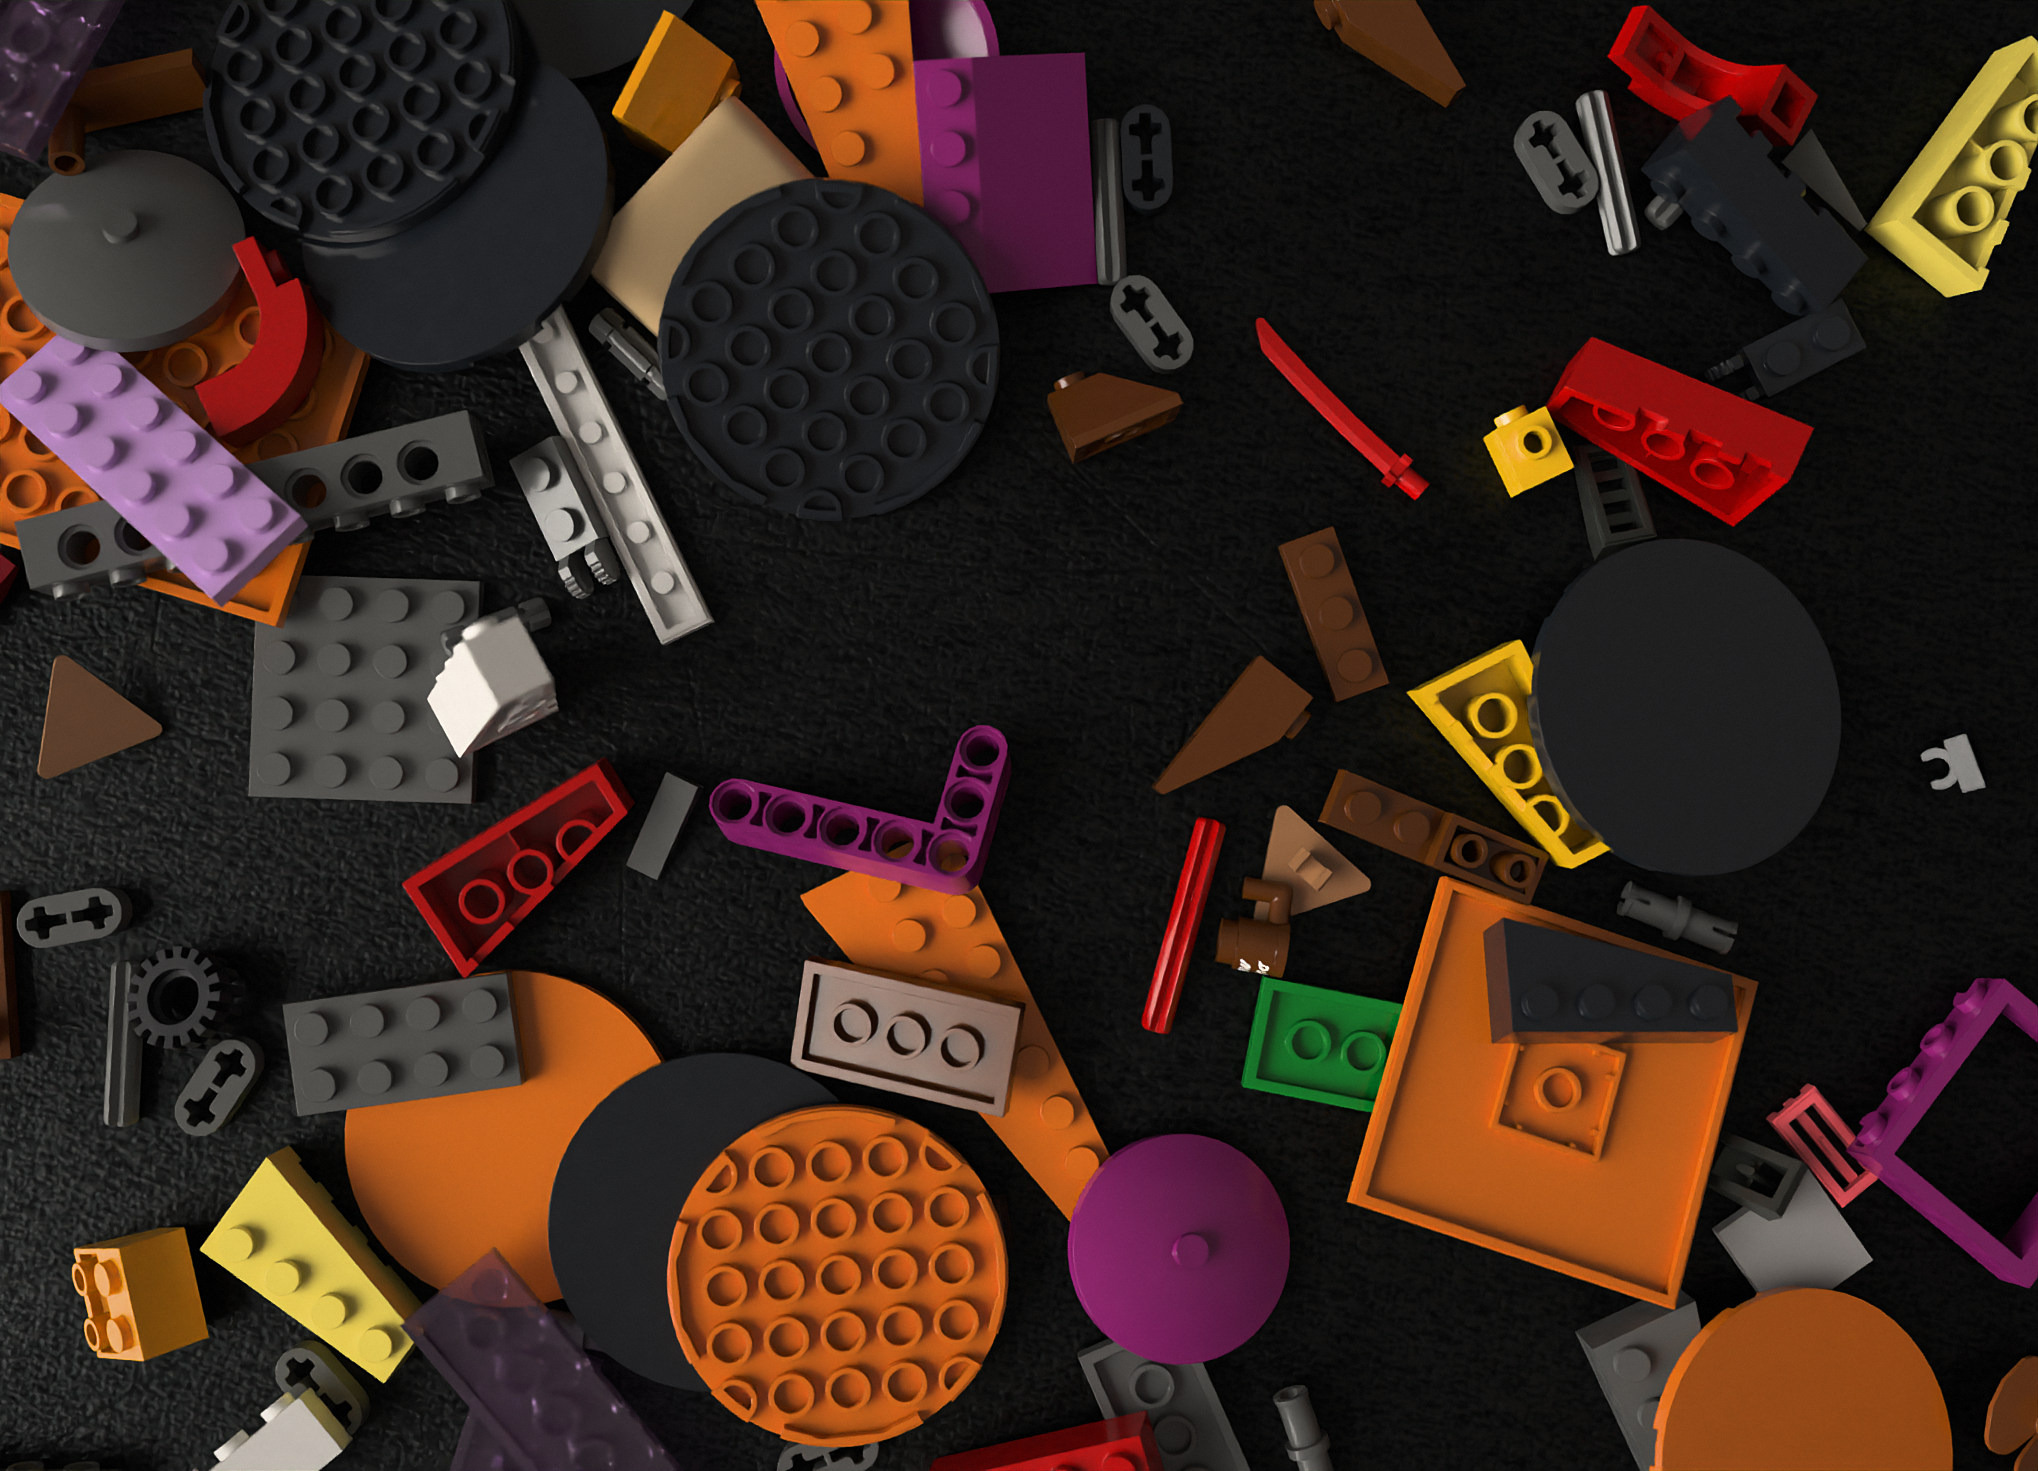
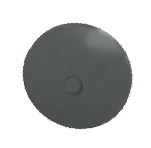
(128, 251)

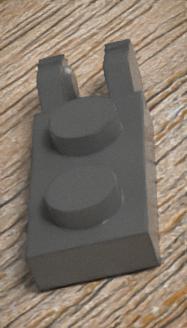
(566, 515)

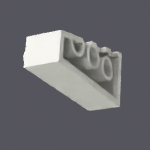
(491, 686)
(297, 1437)

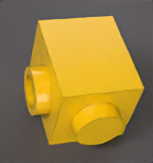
(1527, 449)

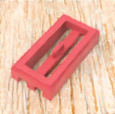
(1795, 1110)

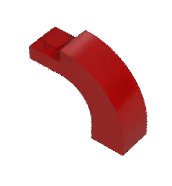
(1685, 79)
(283, 361)

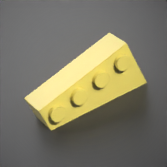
(1965, 179)
(314, 1265)

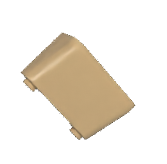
(709, 173)

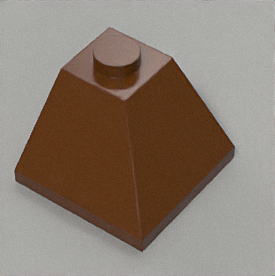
(1107, 411)

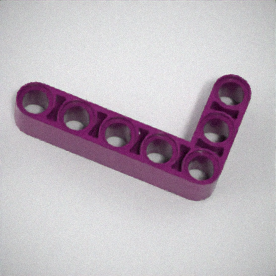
(879, 829)

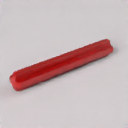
(1183, 925)

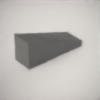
(1822, 182)
(664, 824)

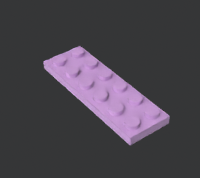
(152, 464)

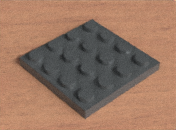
(348, 692)

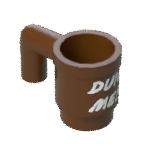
(1257, 943)

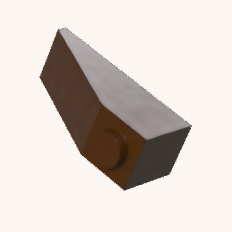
(1398, 40)
(1247, 719)

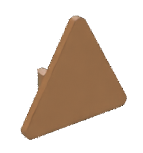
(87, 720)
(1308, 865)

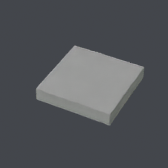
(1800, 1249)

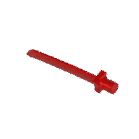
(1338, 415)

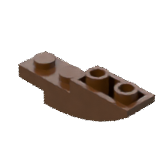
(1433, 837)

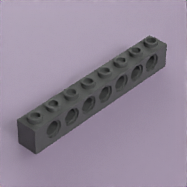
(57, 541)

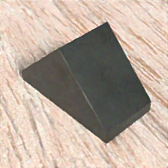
(1755, 1175)

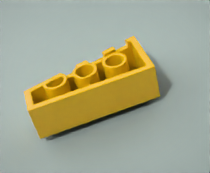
(1487, 722)

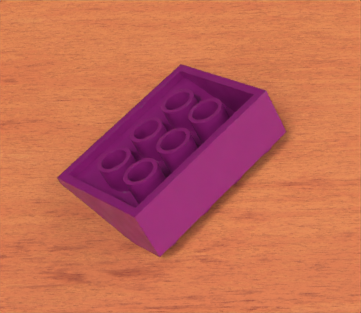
(1011, 165)

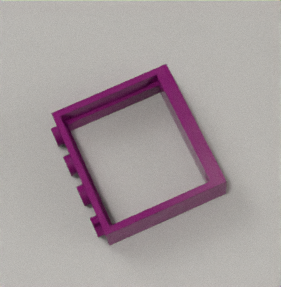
(1910, 1097)

